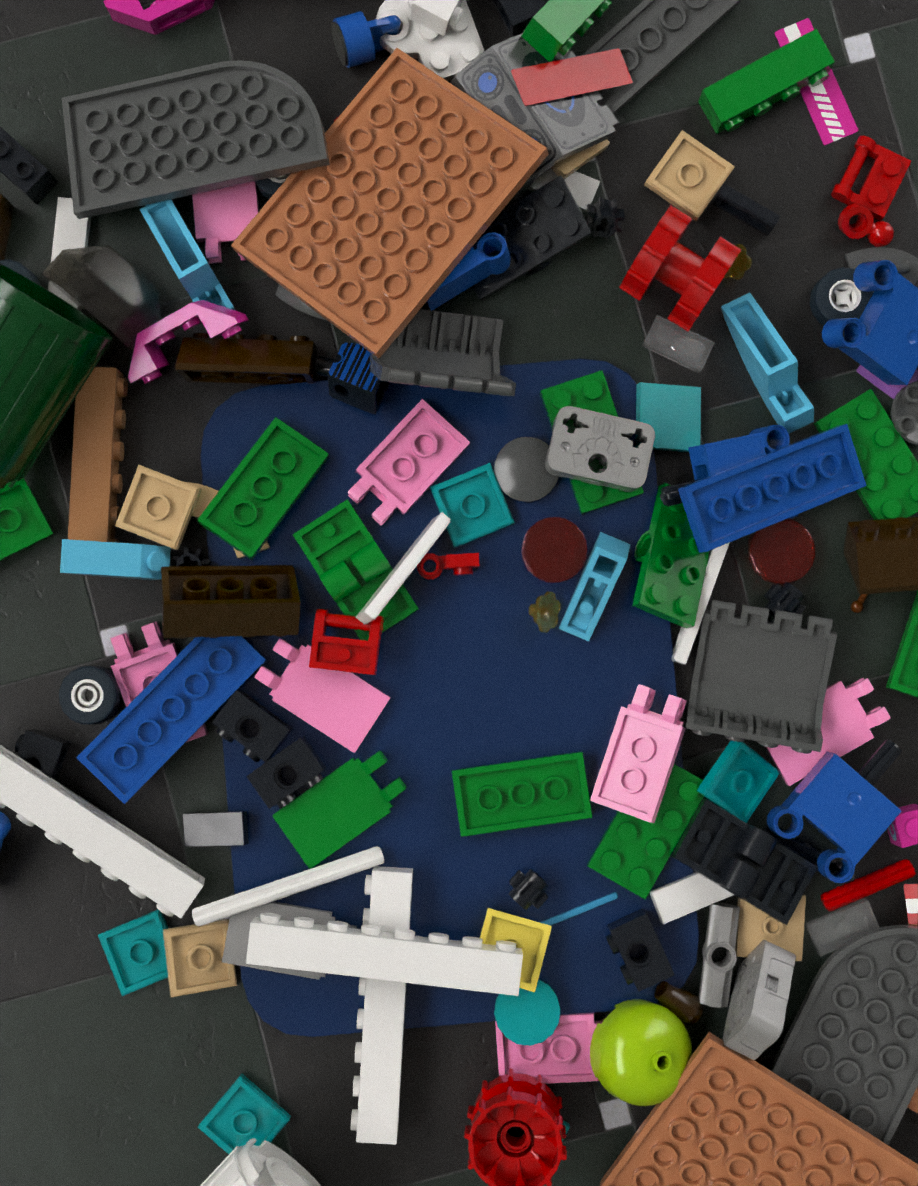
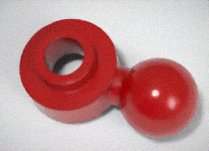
(878, 233)

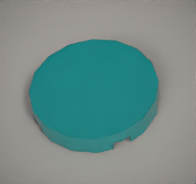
(529, 1016)

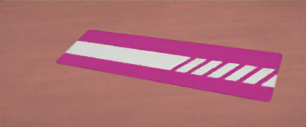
(825, 100)

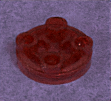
(554, 550)
(781, 552)

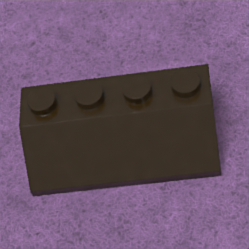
(247, 360)
(883, 554)
(229, 601)

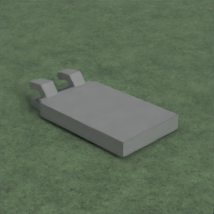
(239, 927)

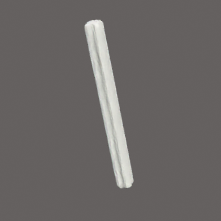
(287, 886)

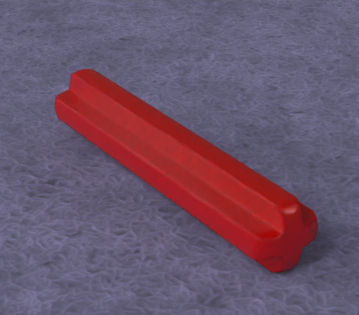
(868, 885)

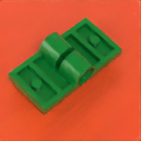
(351, 564)
(670, 566)

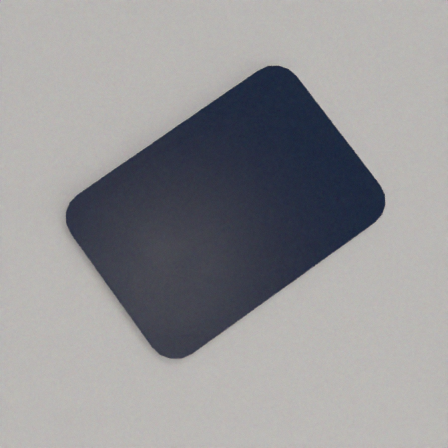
(466, 691)

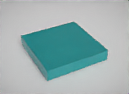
(672, 413)
(473, 505)
(738, 780)
(136, 951)
(243, 1115)

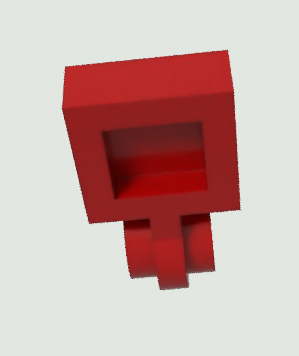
(460, 564)

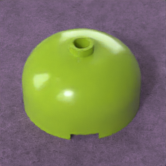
(640, 1052)

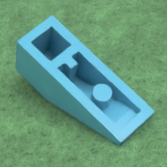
(113, 559)
(595, 586)

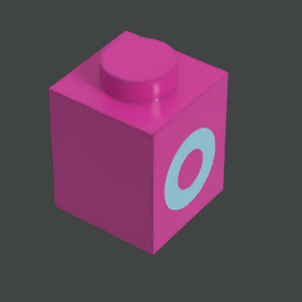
(904, 829)

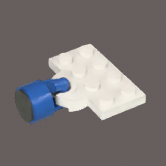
(445, 55)

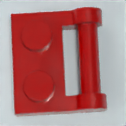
(880, 182)
(345, 653)

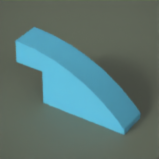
(184, 253)
(768, 363)

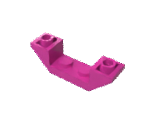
(160, 14)
(147, 354)

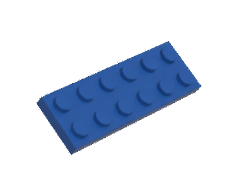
(771, 488)
(169, 712)

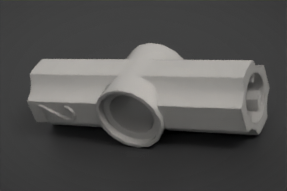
(717, 975)

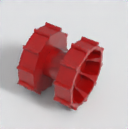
(679, 268)
(511, 1160)

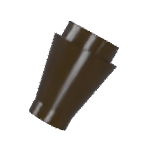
(680, 1002)

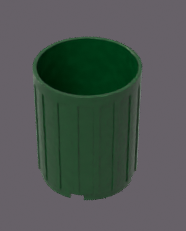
(43, 364)

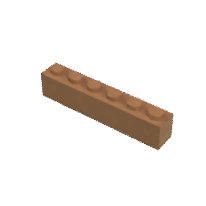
(97, 456)

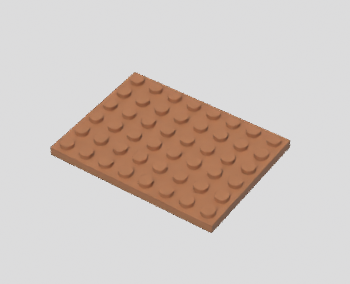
(397, 208)
(750, 1128)

